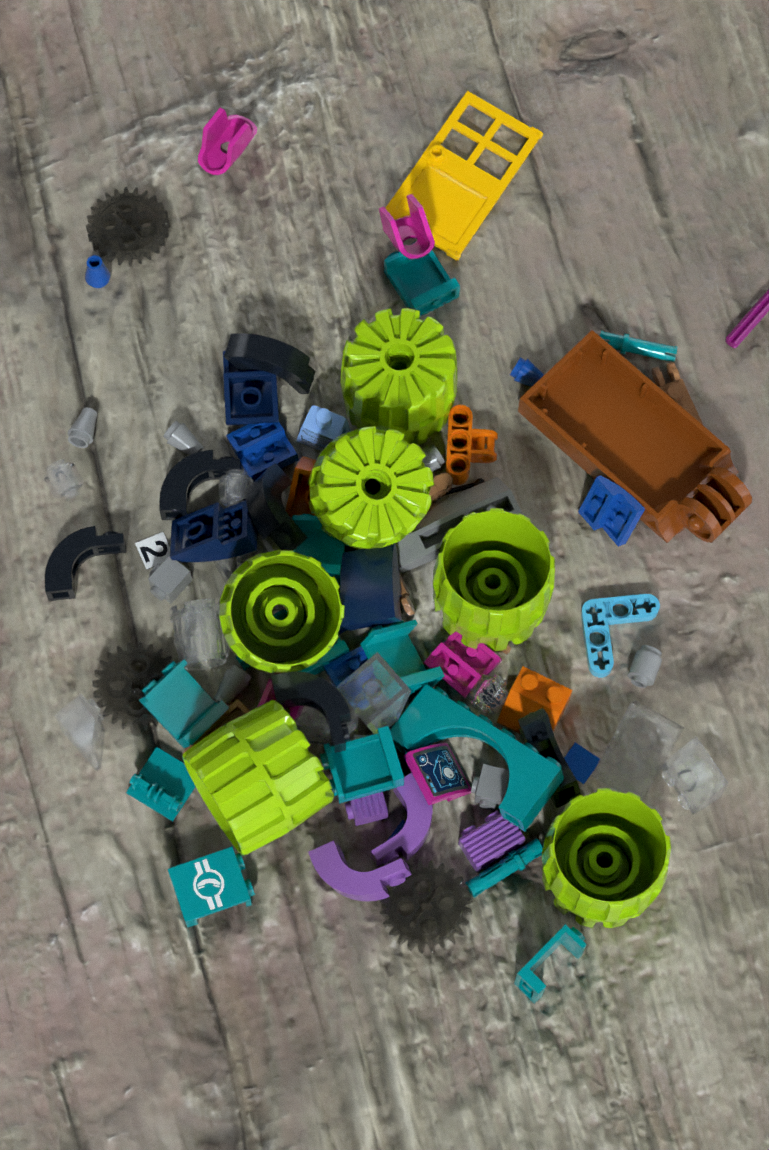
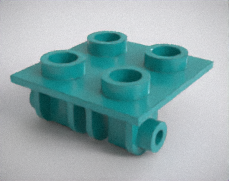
(162, 784)

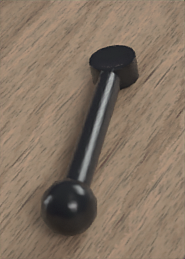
(465, 487)

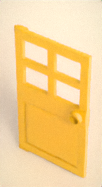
(453, 189)

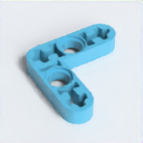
(608, 617)

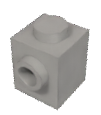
(169, 580)
(490, 786)

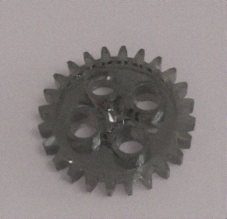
(111, 241)
(118, 700)
(447, 920)

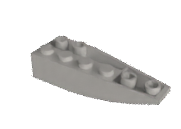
(425, 540)

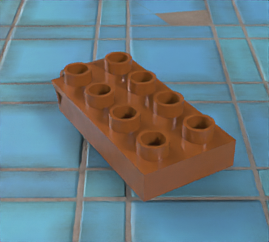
(639, 438)

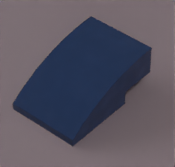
(249, 395)
(213, 534)
(370, 587)

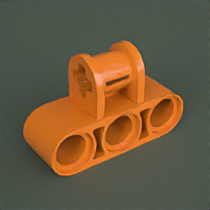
(474, 444)

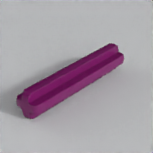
(749, 321)

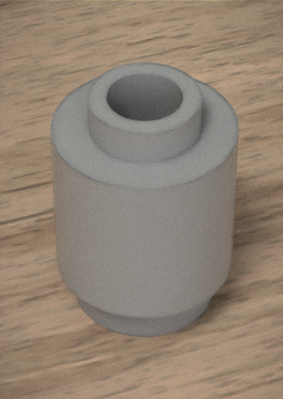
(645, 666)

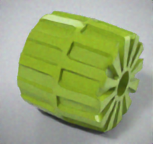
(400, 375)
(340, 493)
(496, 552)
(310, 603)
(258, 777)
(613, 828)

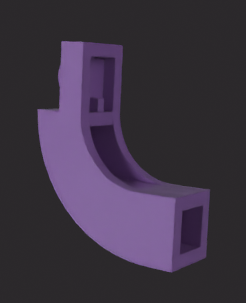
(415, 830)
(356, 885)

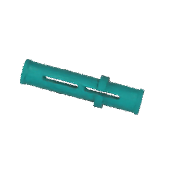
(639, 346)
(514, 861)

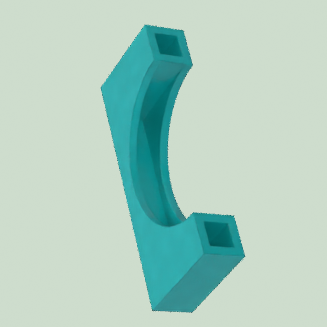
(437, 717)

